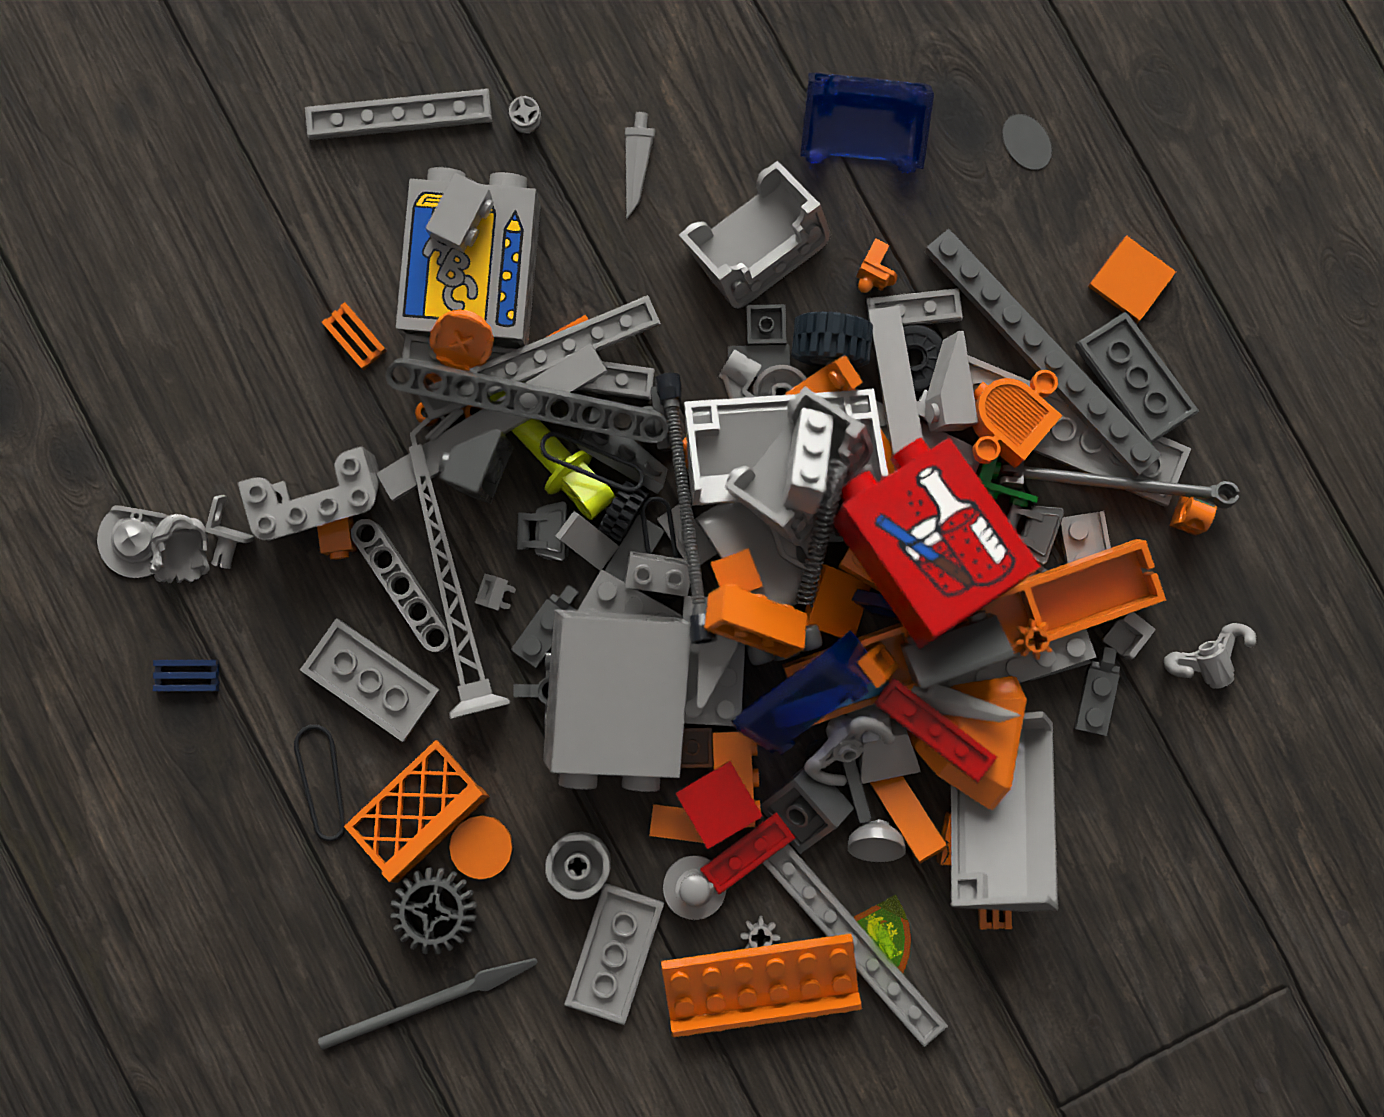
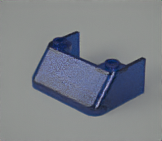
(806, 696)

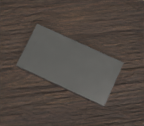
(1136, 378)

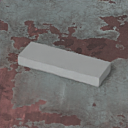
(923, 307)

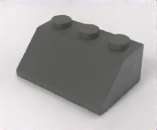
(958, 651)

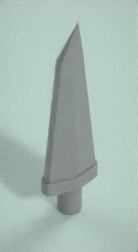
(638, 149)
(956, 703)

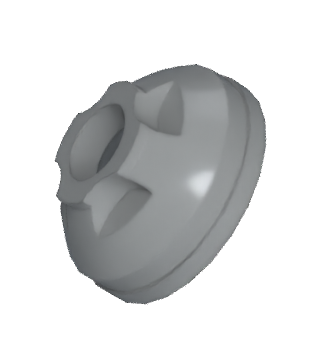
(876, 842)

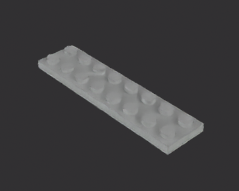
(1079, 448)

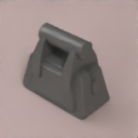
(548, 522)
(1039, 528)

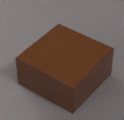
(696, 748)

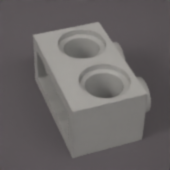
(657, 573)

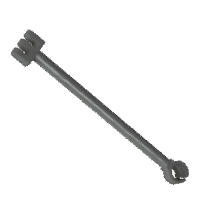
(1211, 493)

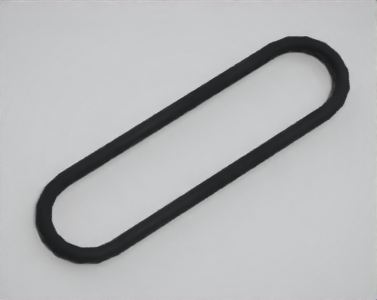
(587, 473)
(672, 535)

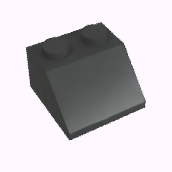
(807, 808)

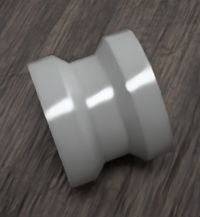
(523, 107)

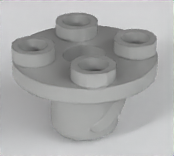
(689, 890)

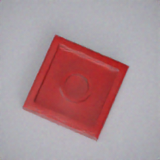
(718, 804)

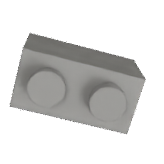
(460, 213)

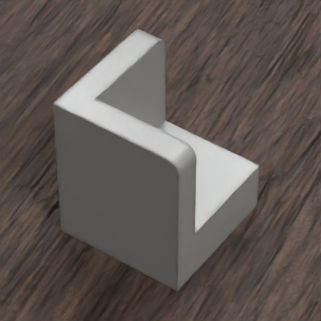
(1128, 635)

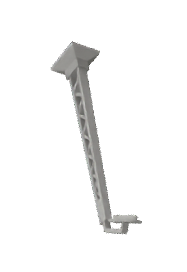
(478, 694)

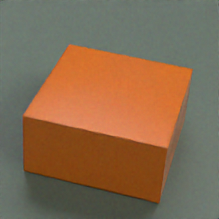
(738, 570)

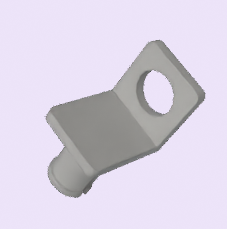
(226, 537)

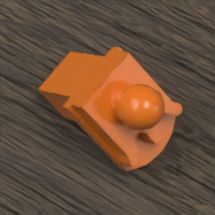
(872, 272)

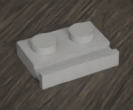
(1084, 535)

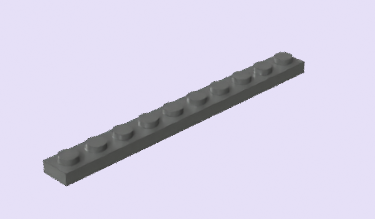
(1042, 352)

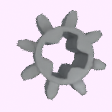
(753, 930)

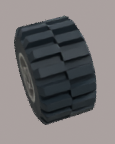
(830, 335)

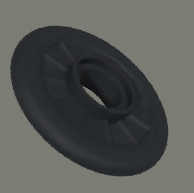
(928, 345)

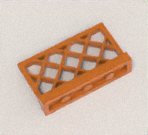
(429, 835)

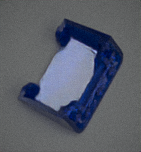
(866, 120)

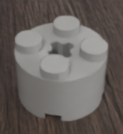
(566, 878)

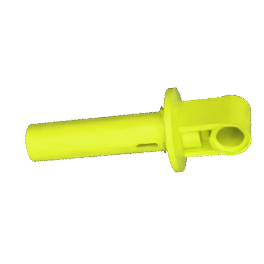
(587, 493)

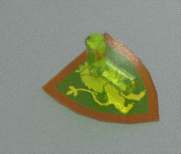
(889, 929)

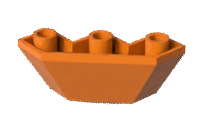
(997, 737)

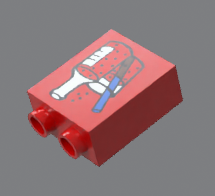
(932, 539)

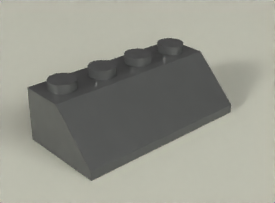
(477, 465)

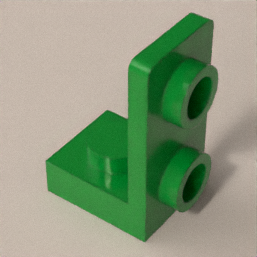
(990, 471)

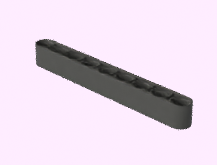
(512, 404)

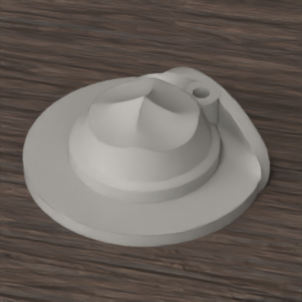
(127, 539)

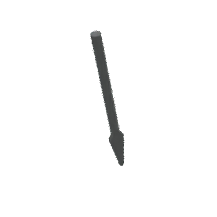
(483, 981)

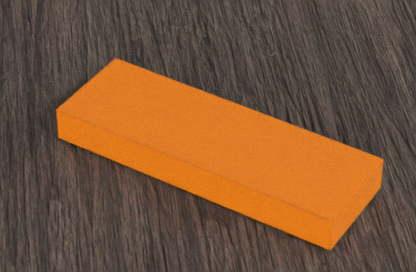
(909, 817)

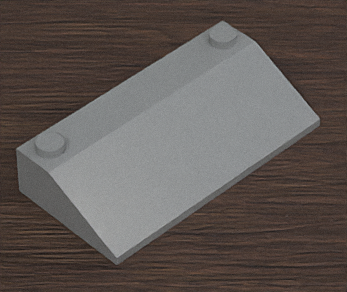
(740, 430)
(1009, 852)

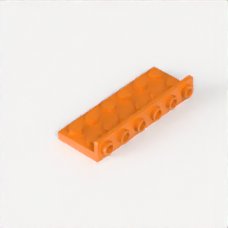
(761, 985)

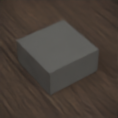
(766, 324)

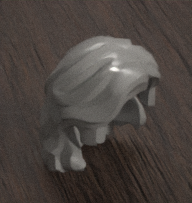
(179, 549)

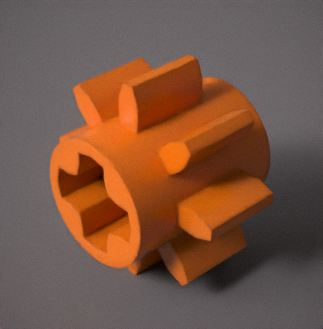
(1040, 645)

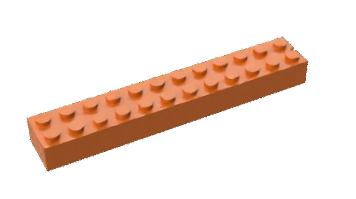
(1063, 597)

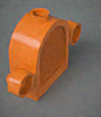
(1013, 417)

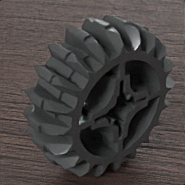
(418, 908)

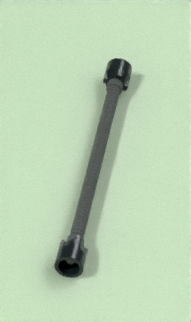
(669, 392)

